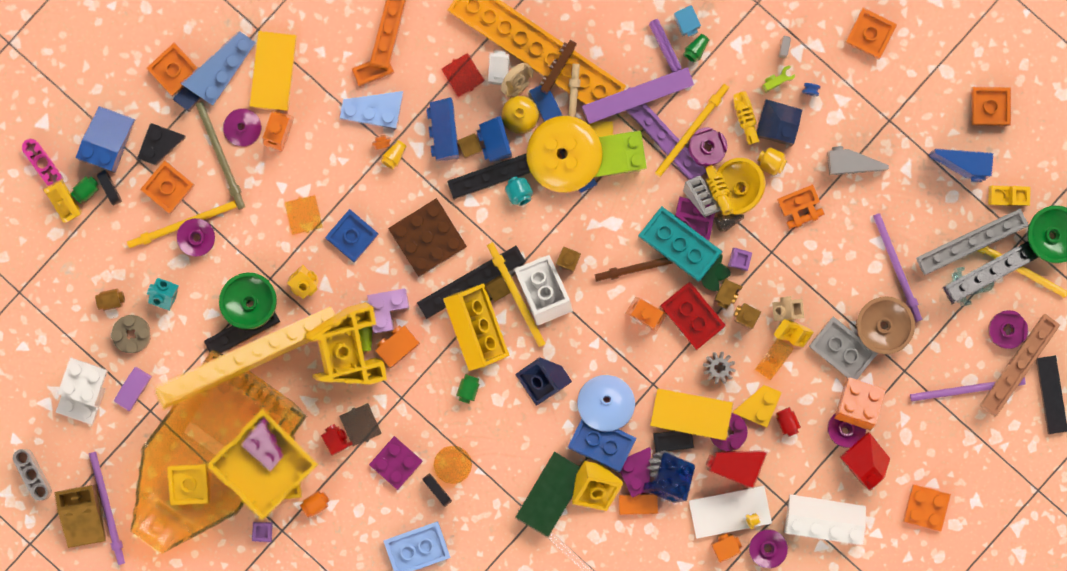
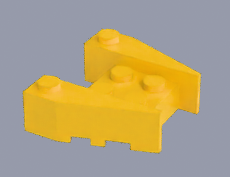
(342, 347)

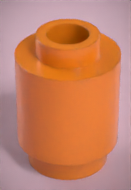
(315, 504)

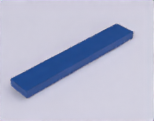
(548, 109)

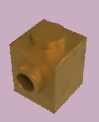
(746, 315)

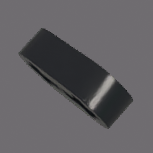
(109, 187)
(437, 490)

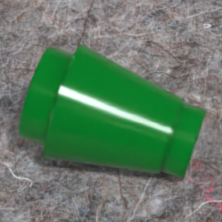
(696, 48)

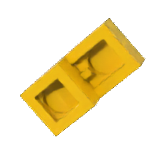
(1009, 195)
(793, 332)

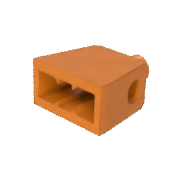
(277, 130)
(646, 313)

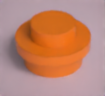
(381, 142)

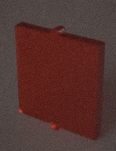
(462, 75)

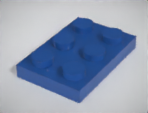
(602, 447)

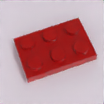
(693, 315)

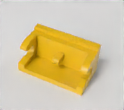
(62, 201)

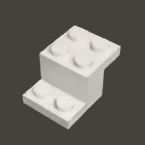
(81, 391)

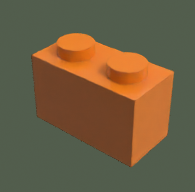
(397, 345)

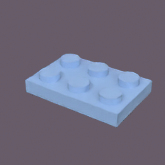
(417, 548)

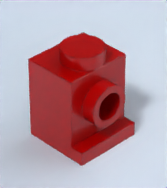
(335, 439)

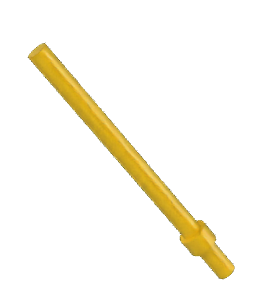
(714, 101)
(147, 238)
(498, 261)
(1028, 273)

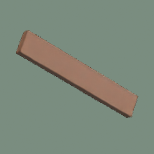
(1019, 365)

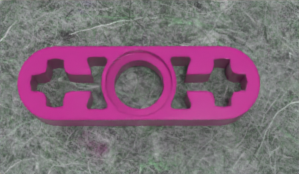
(29, 154)

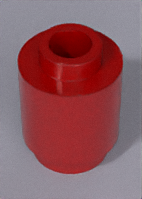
(788, 422)

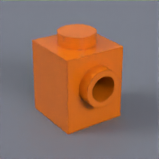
(726, 547)

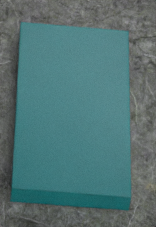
(680, 244)

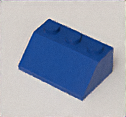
(443, 130)

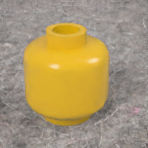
(772, 161)

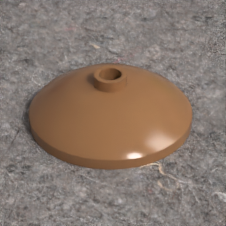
(899, 325)

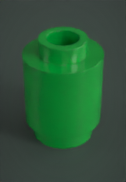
(85, 189)
(468, 389)

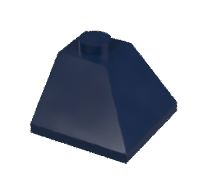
(779, 122)
(543, 379)

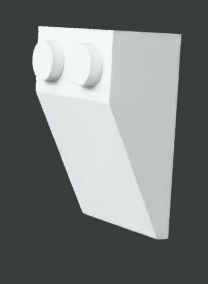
(543, 290)

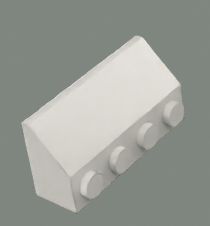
(825, 519)

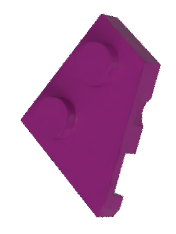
(690, 215)

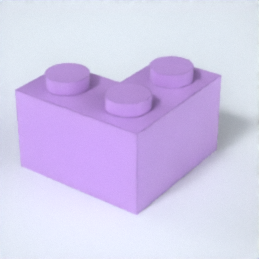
(383, 304)

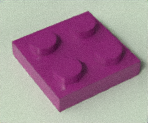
(396, 462)

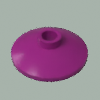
(248, 134)
(186, 234)
(842, 439)
(778, 548)

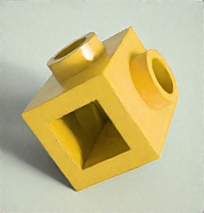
(303, 282)

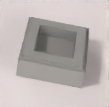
(784, 48)

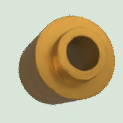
(109, 299)

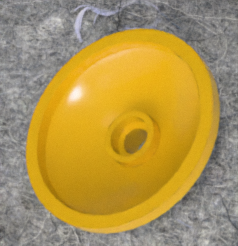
(741, 173)

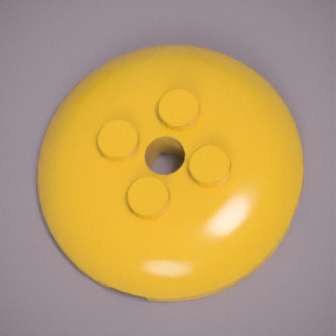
(582, 159)

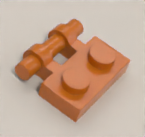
(798, 201)

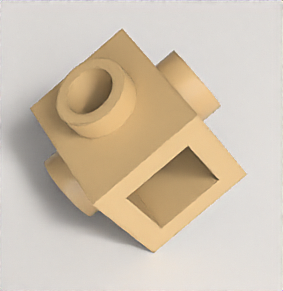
(788, 309)

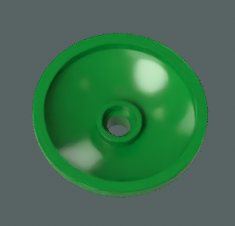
(1049, 220)
(239, 292)

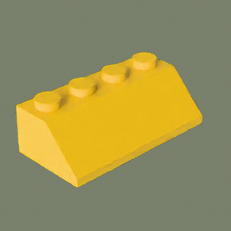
(476, 327)

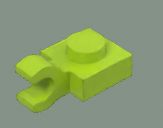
(773, 81)

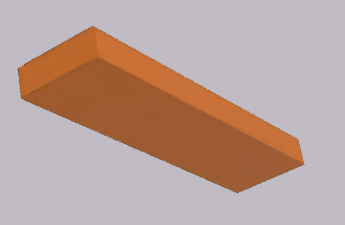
(387, 33)

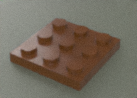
(427, 237)

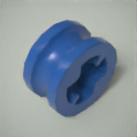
(811, 89)

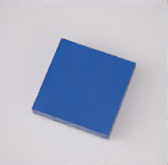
(351, 235)

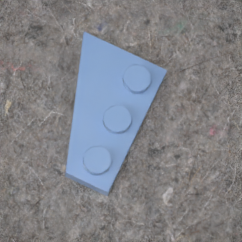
(373, 109)

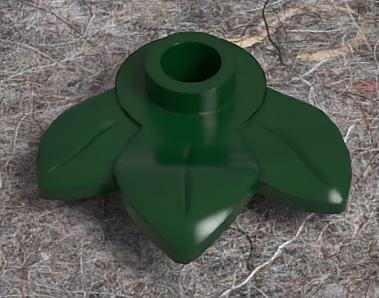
(715, 274)

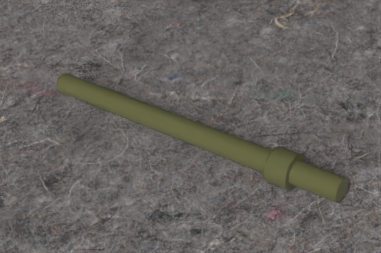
(234, 188)

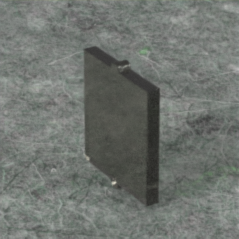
(360, 424)

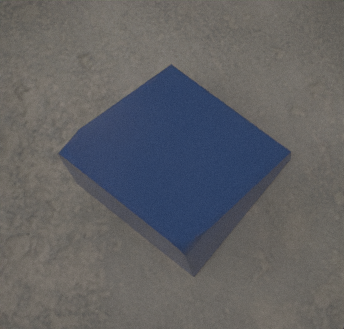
(186, 99)

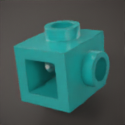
(162, 293)

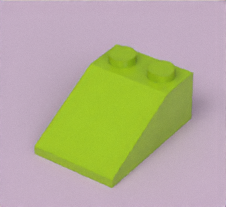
(622, 154)

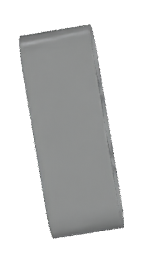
(24, 469)

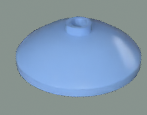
(602, 415)

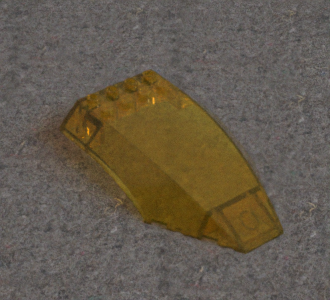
(194, 435)

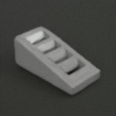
(698, 185)

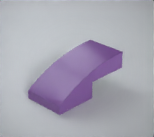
(132, 388)

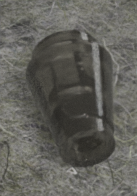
(726, 222)

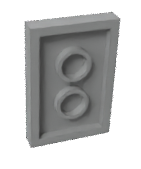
(842, 349)

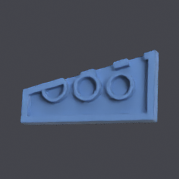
(214, 75)

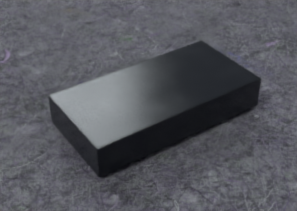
(672, 441)

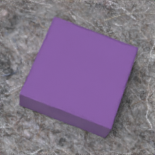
(740, 259)
(262, 531)

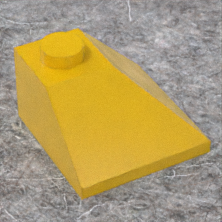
(595, 486)

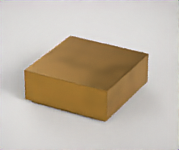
(469, 145)
(497, 288)

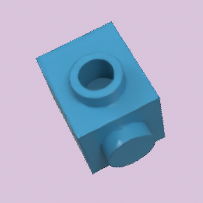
(687, 21)

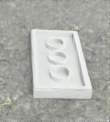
(727, 511)

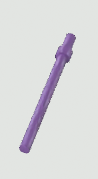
(911, 301)
(955, 391)
(116, 544)

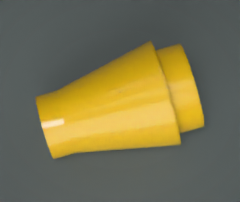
(393, 155)

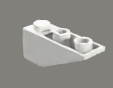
(498, 67)

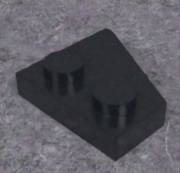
(158, 144)

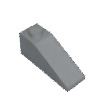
(848, 162)

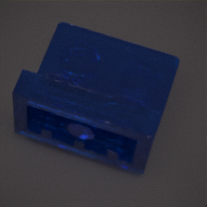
(672, 479)

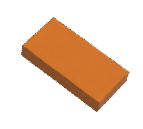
(365, 73)
(638, 505)

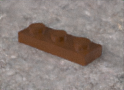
(557, 66)

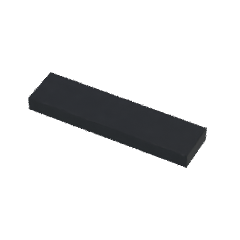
(234, 336)
(1051, 394)

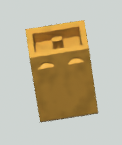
(80, 515)

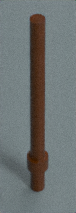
(614, 273)

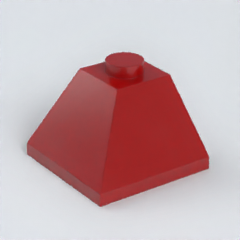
(867, 461)

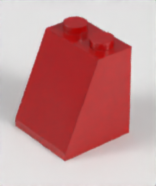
(737, 465)

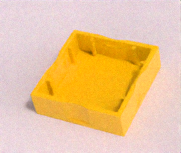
(251, 480)

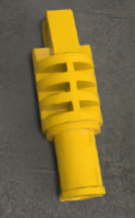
(746, 116)
(719, 189)

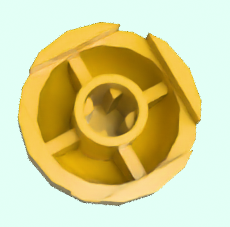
(520, 114)

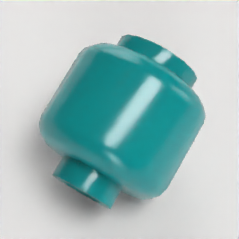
(519, 191)

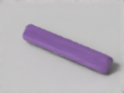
(665, 45)

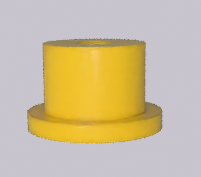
(752, 520)

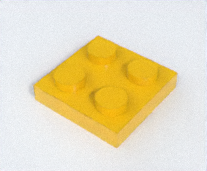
(188, 484)

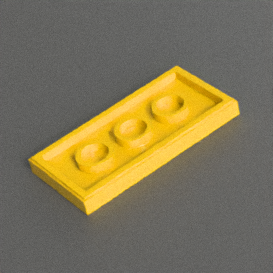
(273, 71)
(691, 414)

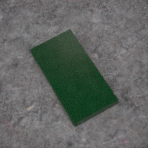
(549, 495)

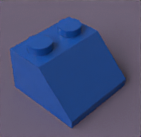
(495, 140)

